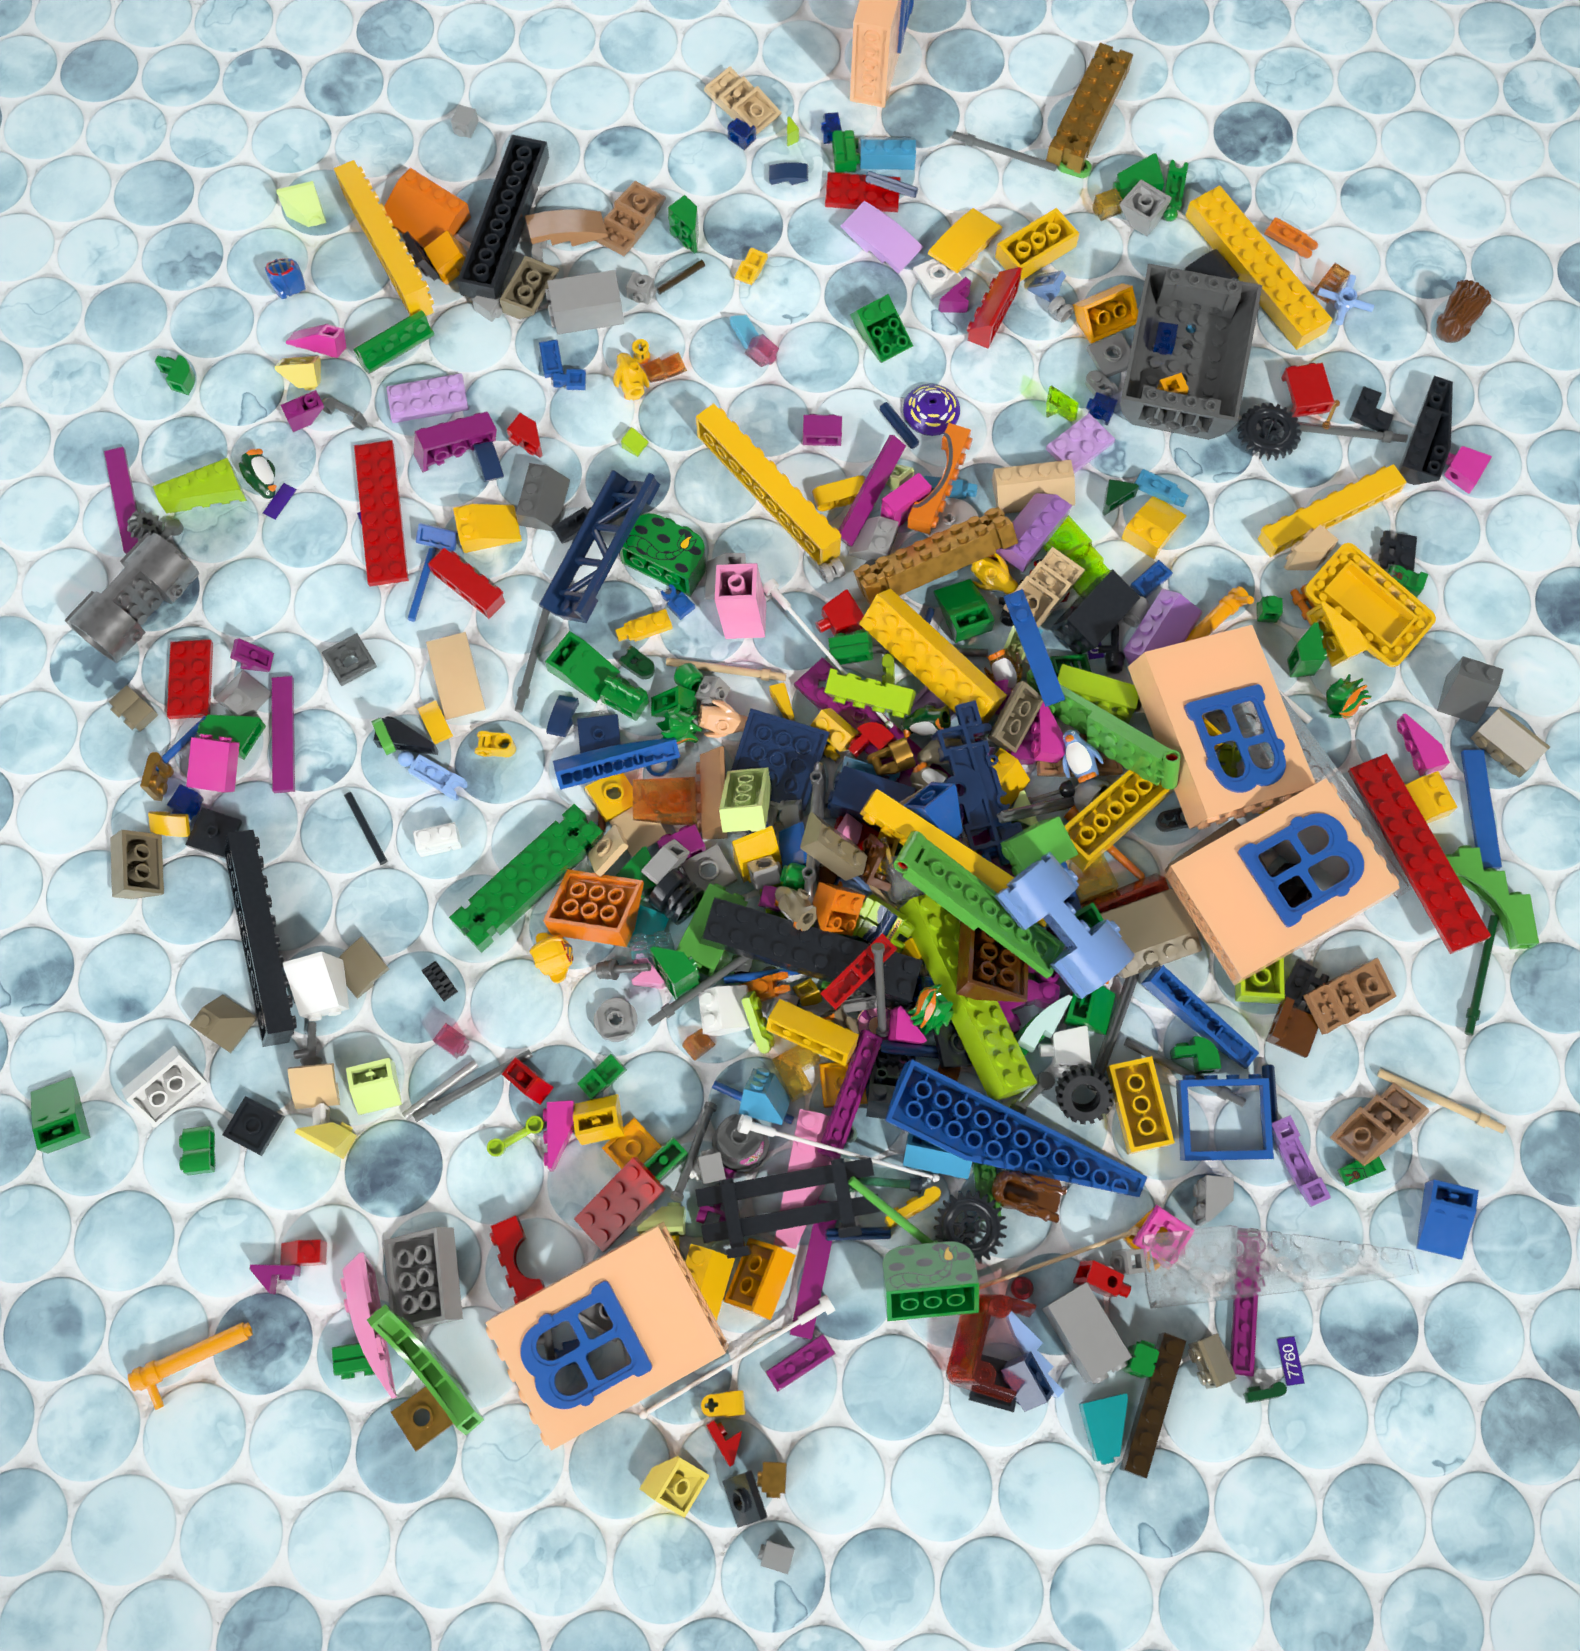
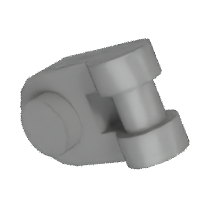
(537, 250)
(1097, 380)

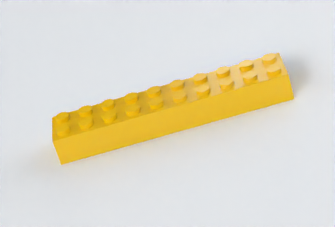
(384, 239)
(1256, 262)
(768, 485)
(1117, 812)

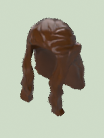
(1462, 310)
(1028, 1194)

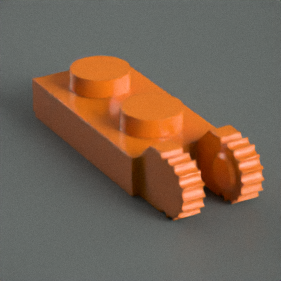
(1291, 237)
(767, 988)

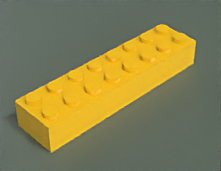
(930, 655)

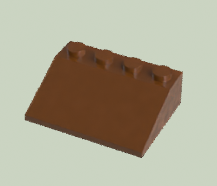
(989, 969)

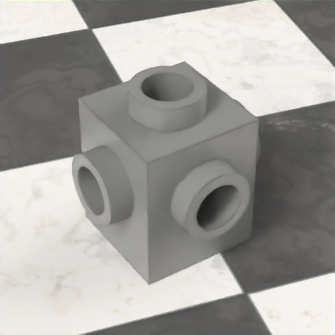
(641, 288)
(711, 689)

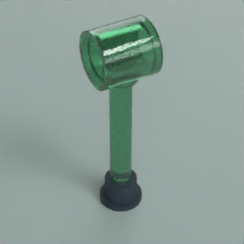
(913, 1184)

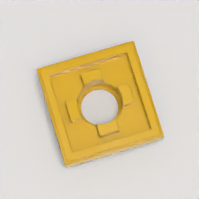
(606, 806)

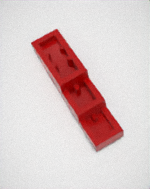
(855, 974)

